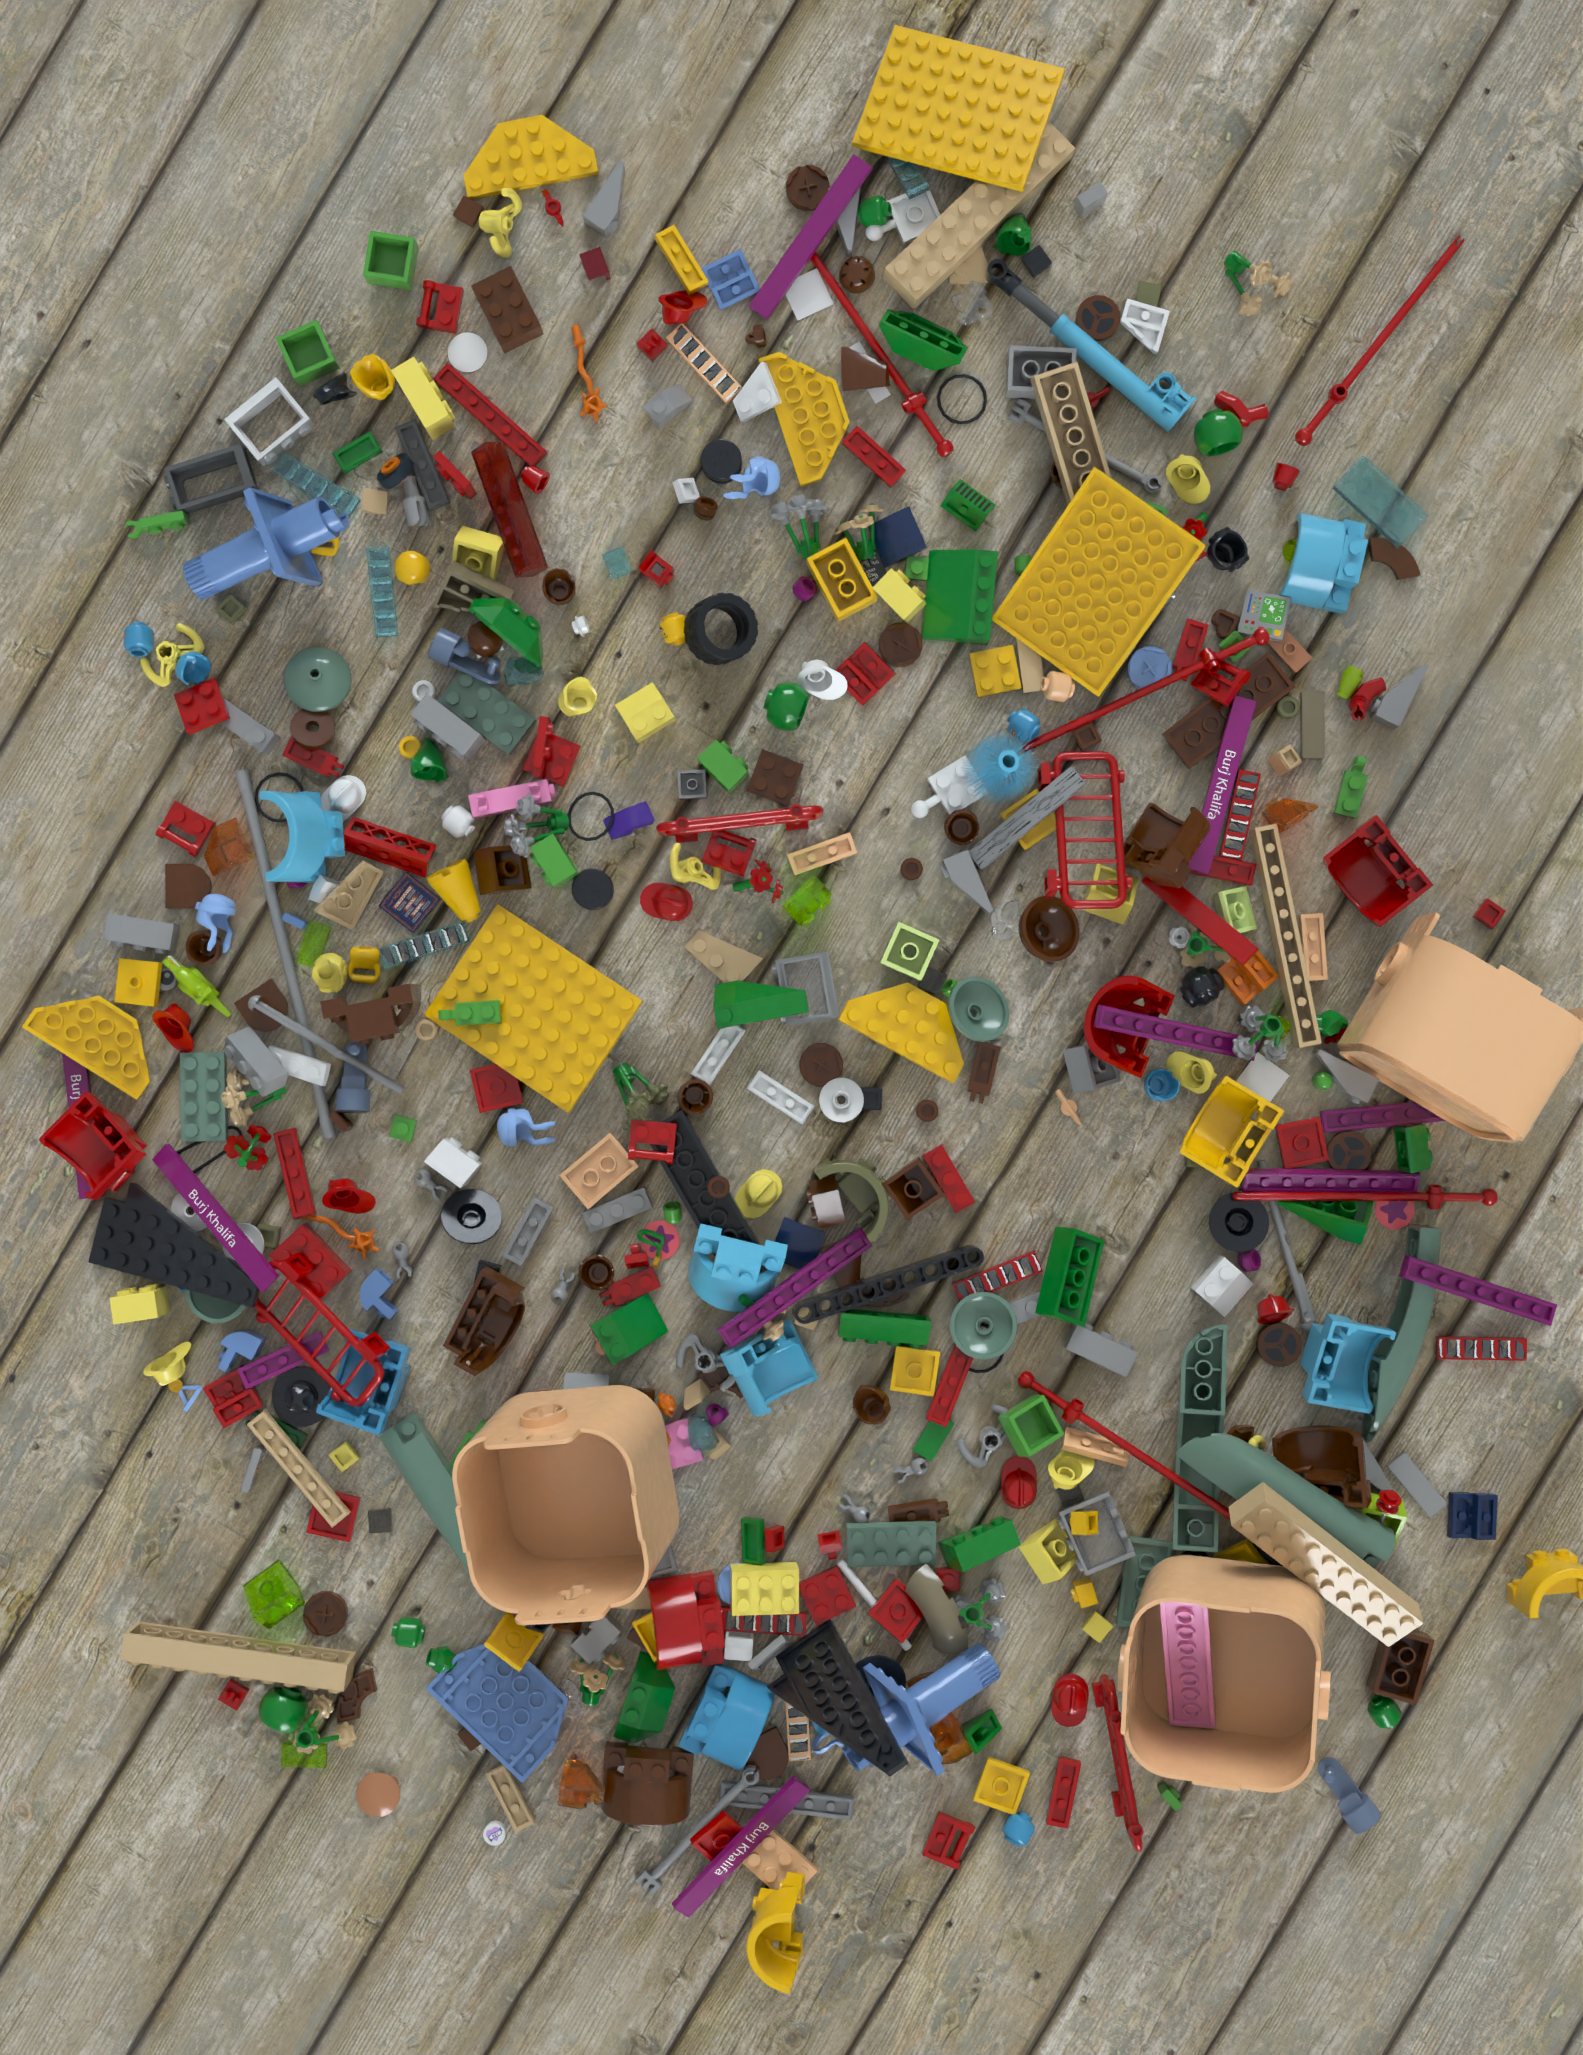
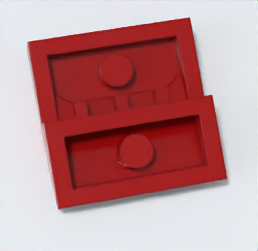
(865, 673)
(231, 1398)

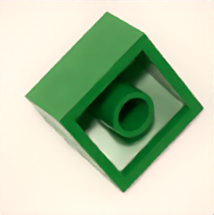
(1412, 1147)

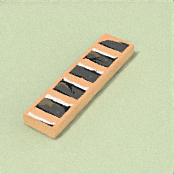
(704, 363)
(797, 1735)

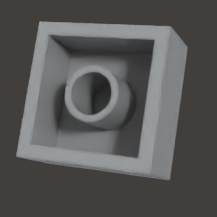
(1090, 200)
(692, 784)

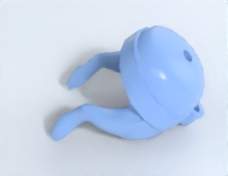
(761, 476)
(214, 912)
(516, 1126)

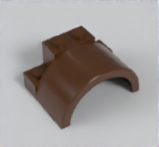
(1165, 845)
(377, 1016)
(1330, 1461)
(645, 1791)

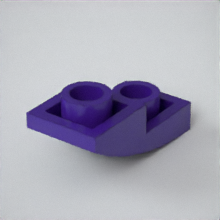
(629, 820)

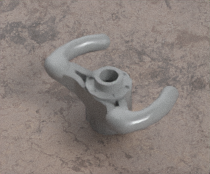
(695, 1341)
(988, 1445)

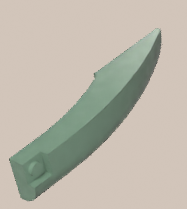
(1411, 1316)
(1199, 1414)
(1241, 1467)
(427, 1475)

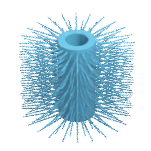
(1000, 767)

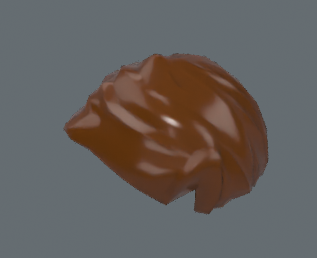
(871, 1404)

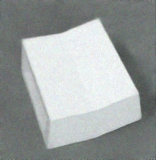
(322, 888)
(738, 1646)

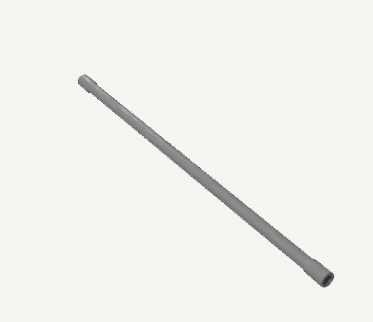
(245, 789)

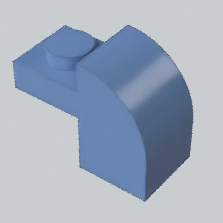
(372, 1293)
(242, 1342)

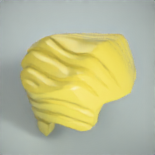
(577, 697)
(330, 972)

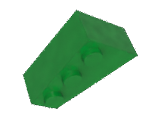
(979, 1544)

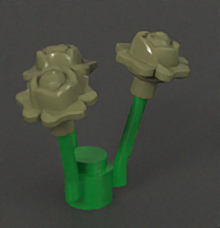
(637, 1102)

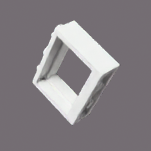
(256, 405)

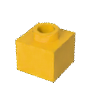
(1084, 1522)
(1084, 1592)

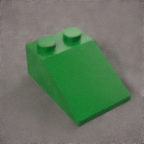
(628, 1329)

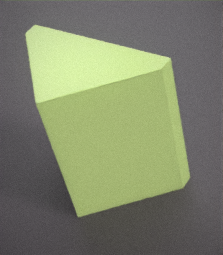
(1235, 908)

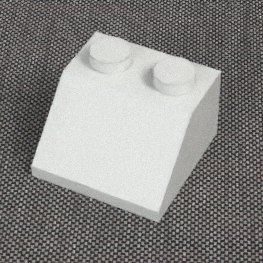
(454, 1162)
(1222, 1285)

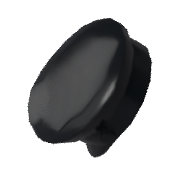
(334, 390)

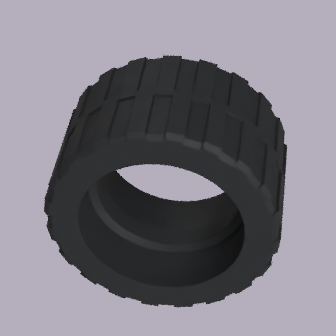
(744, 621)

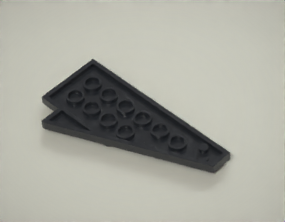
(157, 1245)
(832, 1693)

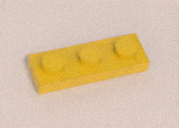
(681, 259)

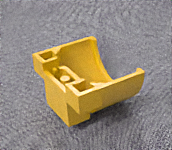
(1226, 1130)
(1545, 1575)
(777, 1923)

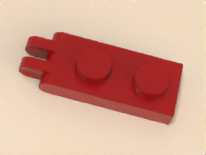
(1189, 645)
(542, 750)
(313, 759)
(631, 1287)

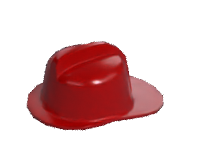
(680, 306)
(666, 901)
(175, 1027)
(346, 1196)
(1273, 1309)
(1018, 1482)
(1070, 1700)

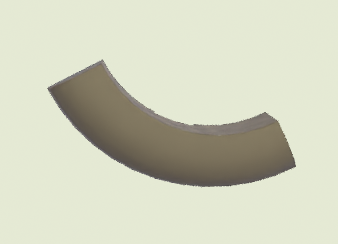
(938, 1611)

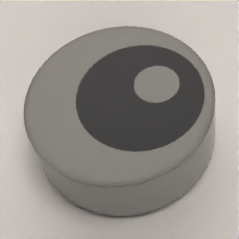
(168, 980)

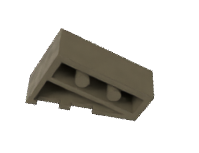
(464, 585)

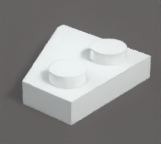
(1145, 323)
(757, 394)

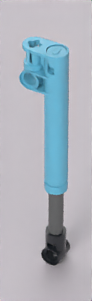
(1160, 404)

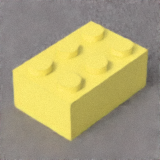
(424, 397)
(764, 1589)

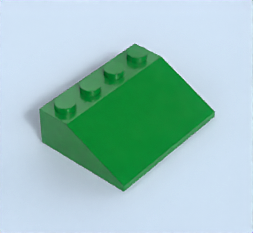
(960, 596)

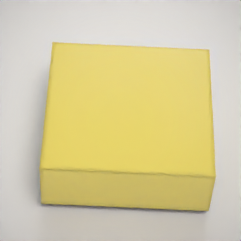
(344, 1456)
(1097, 1626)

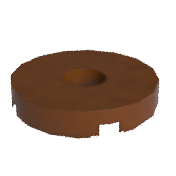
(312, 740)

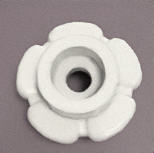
(580, 625)
(1179, 943)

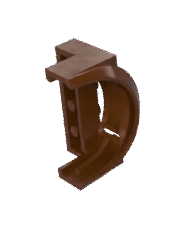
(498, 1326)

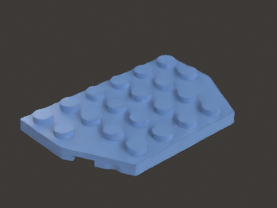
(502, 1708)

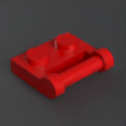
(447, 307)
(1219, 687)
(188, 821)
(728, 857)
(652, 1133)
(942, 1836)

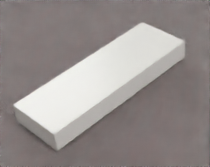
(717, 1053)
(780, 1097)

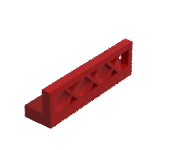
(386, 850)

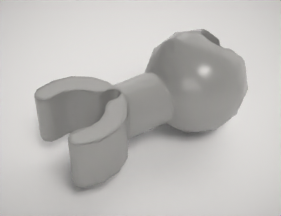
(426, 1181)
(401, 1255)
(561, 1291)
(915, 1468)
(860, 1514)

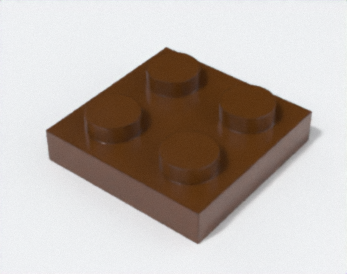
(775, 778)

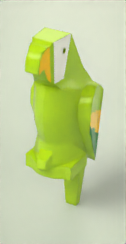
(195, 985)

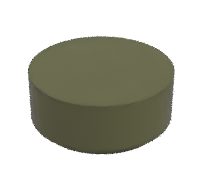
(1287, 707)

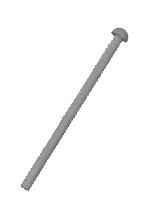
(254, 1002)
(1297, 1279)

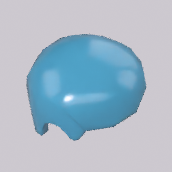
(192, 667)
(1161, 1085)

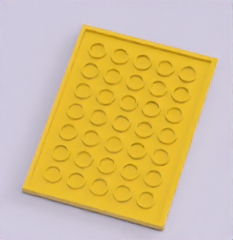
(958, 108)
(1098, 581)
(554, 1008)

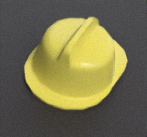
(1188, 479)
(1191, 1071)
(759, 1193)
(169, 1366)
(1069, 1469)

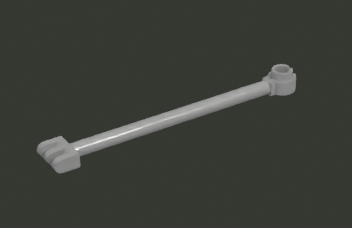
(1144, 480)
(652, 1877)

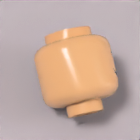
(1057, 686)

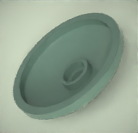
(318, 692)
(987, 1005)
(212, 1308)
(967, 1330)

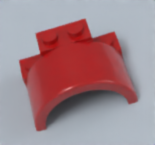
(1370, 872)
(1121, 994)
(95, 1148)
(686, 1627)

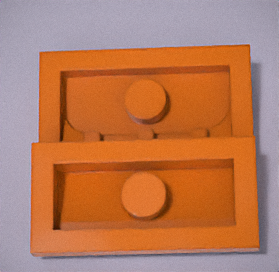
(1247, 980)

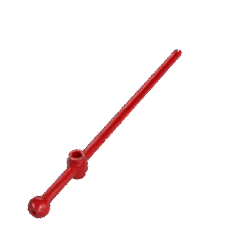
(1339, 392)
(913, 402)
(1208, 661)
(1433, 1196)
(1073, 1412)

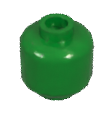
(874, 211)
(408, 1632)
(1384, 1711)

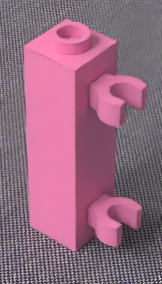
(505, 799)

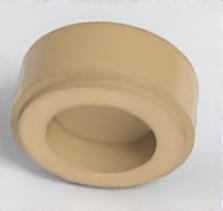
(426, 1030)

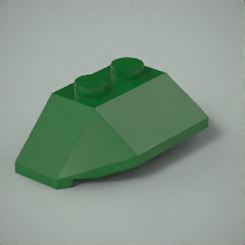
(921, 340)
(511, 625)
(645, 1702)

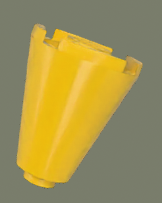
(457, 889)

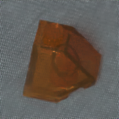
(1286, 812)
(227, 847)
(950, 1740)
(579, 1786)

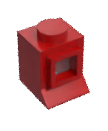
(656, 570)

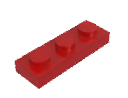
(873, 456)
(948, 1178)
(1063, 1792)

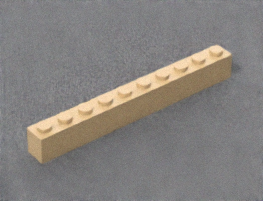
(1285, 936)

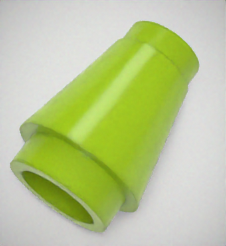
(1349, 682)

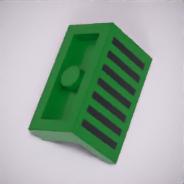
(967, 505)

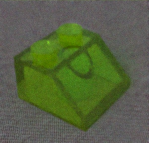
(807, 901)
(273, 1595)

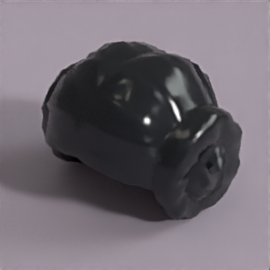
(1227, 550)
(1201, 986)

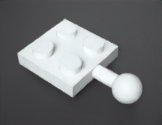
(908, 217)
(950, 789)

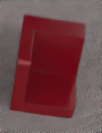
(594, 264)

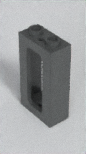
(182, 471)

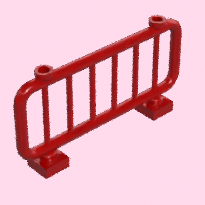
(687, 830)
(1051, 881)
(369, 1347)
(1124, 1799)

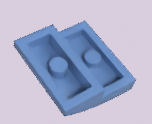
(730, 279)

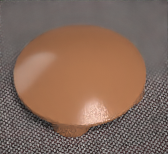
(378, 1794)

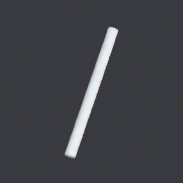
(863, 1591)

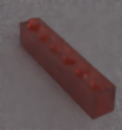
(509, 509)

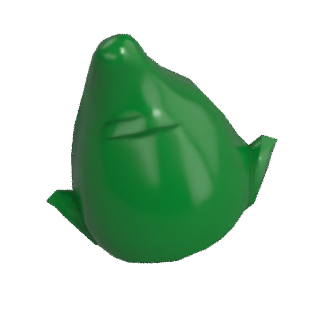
(1014, 236)
(428, 763)

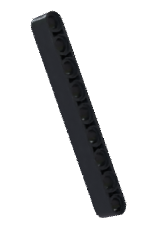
(876, 1282)

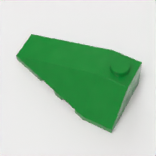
(747, 1003)
(1340, 1218)

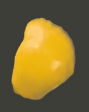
(373, 377)

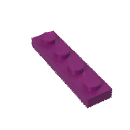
(279, 1361)

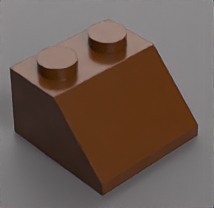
(501, 870)
(913, 1188)

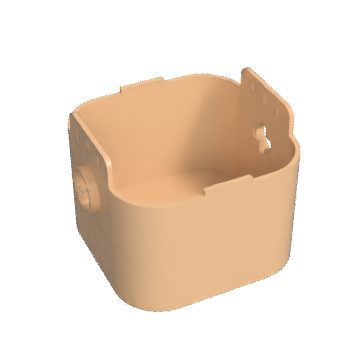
(1462, 1036)
(566, 1502)
(1264, 1671)

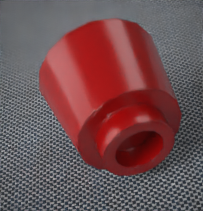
(1284, 476)
(535, 478)

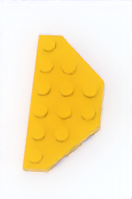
(527, 156)
(809, 415)
(909, 1025)
(97, 1038)

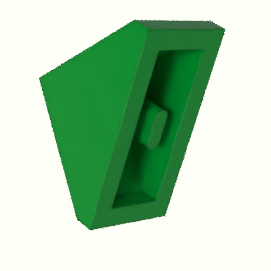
(981, 1730)

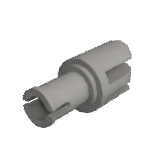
(414, 504)

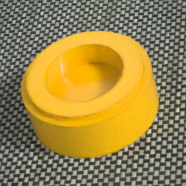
(409, 746)

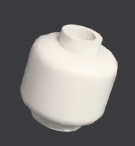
(458, 821)

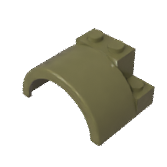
(863, 1190)

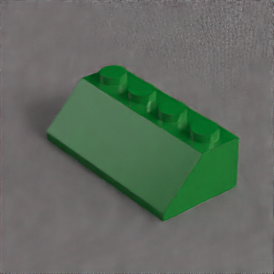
(1069, 1276)
(884, 1326)

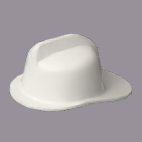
(821, 680)
(344, 795)

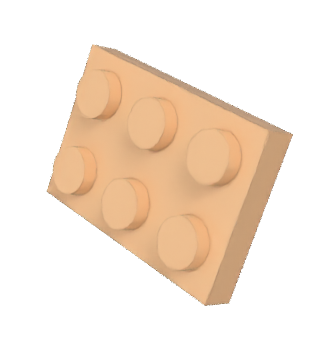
(599, 1170)
(776, 1857)

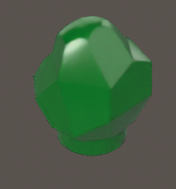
(1331, 1022)
(440, 1659)

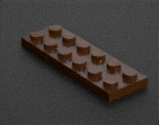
(1204, 726)

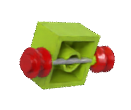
(1388, 1510)

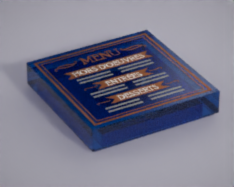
(409, 902)

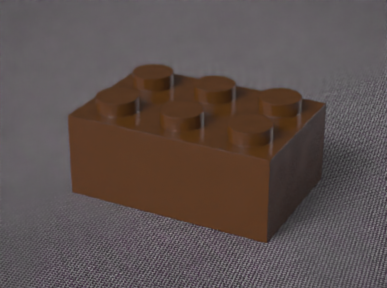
(507, 309)
(1401, 1667)

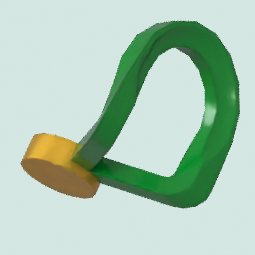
(659, 1246)

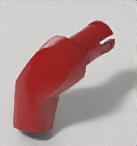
(1246, 415)
(1362, 698)

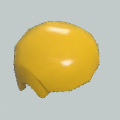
(412, 567)

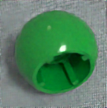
(1218, 433)
(786, 706)
(283, 1709)

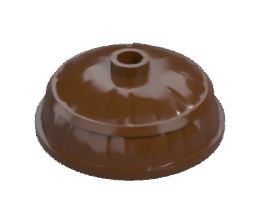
(1057, 927)

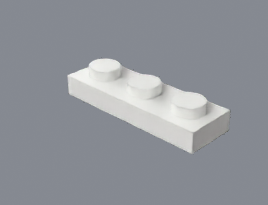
(302, 1066)

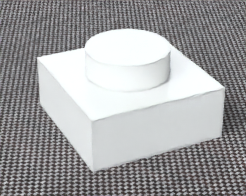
(686, 490)

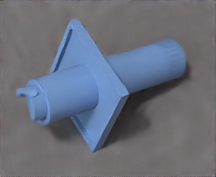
(276, 542)
(927, 1702)

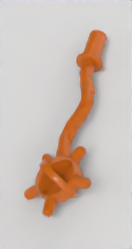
(592, 403)
(362, 1242)

